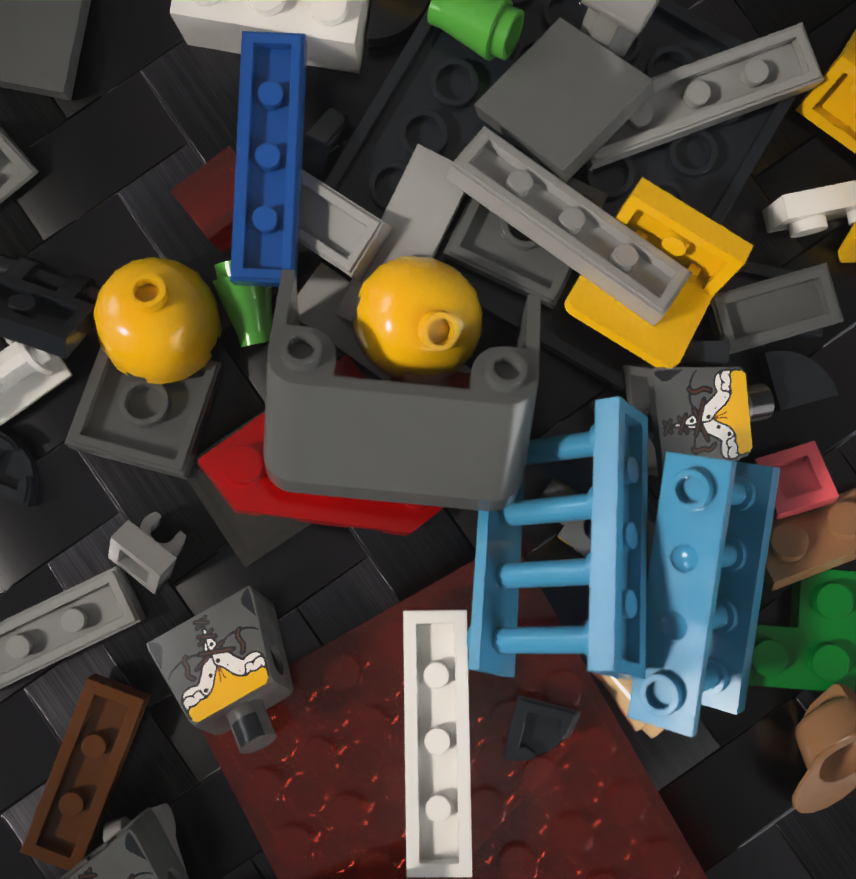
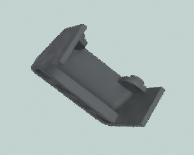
(397, 436)

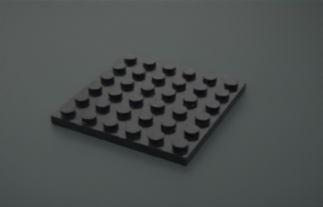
(432, 103)

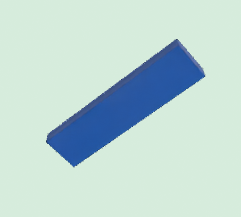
(268, 157)

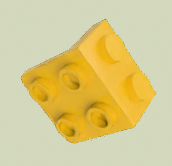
(692, 241)

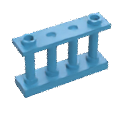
(613, 569)
(704, 589)

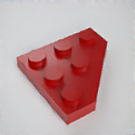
(242, 479)

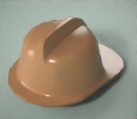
(828, 750)

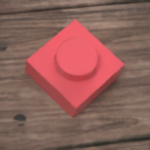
(802, 480)

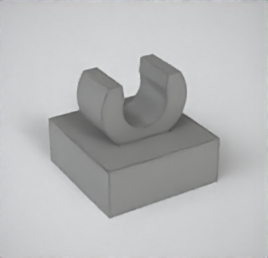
(142, 556)

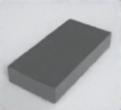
(775, 308)

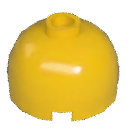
(417, 317)
(157, 320)

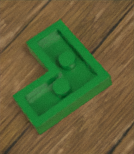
(817, 642)

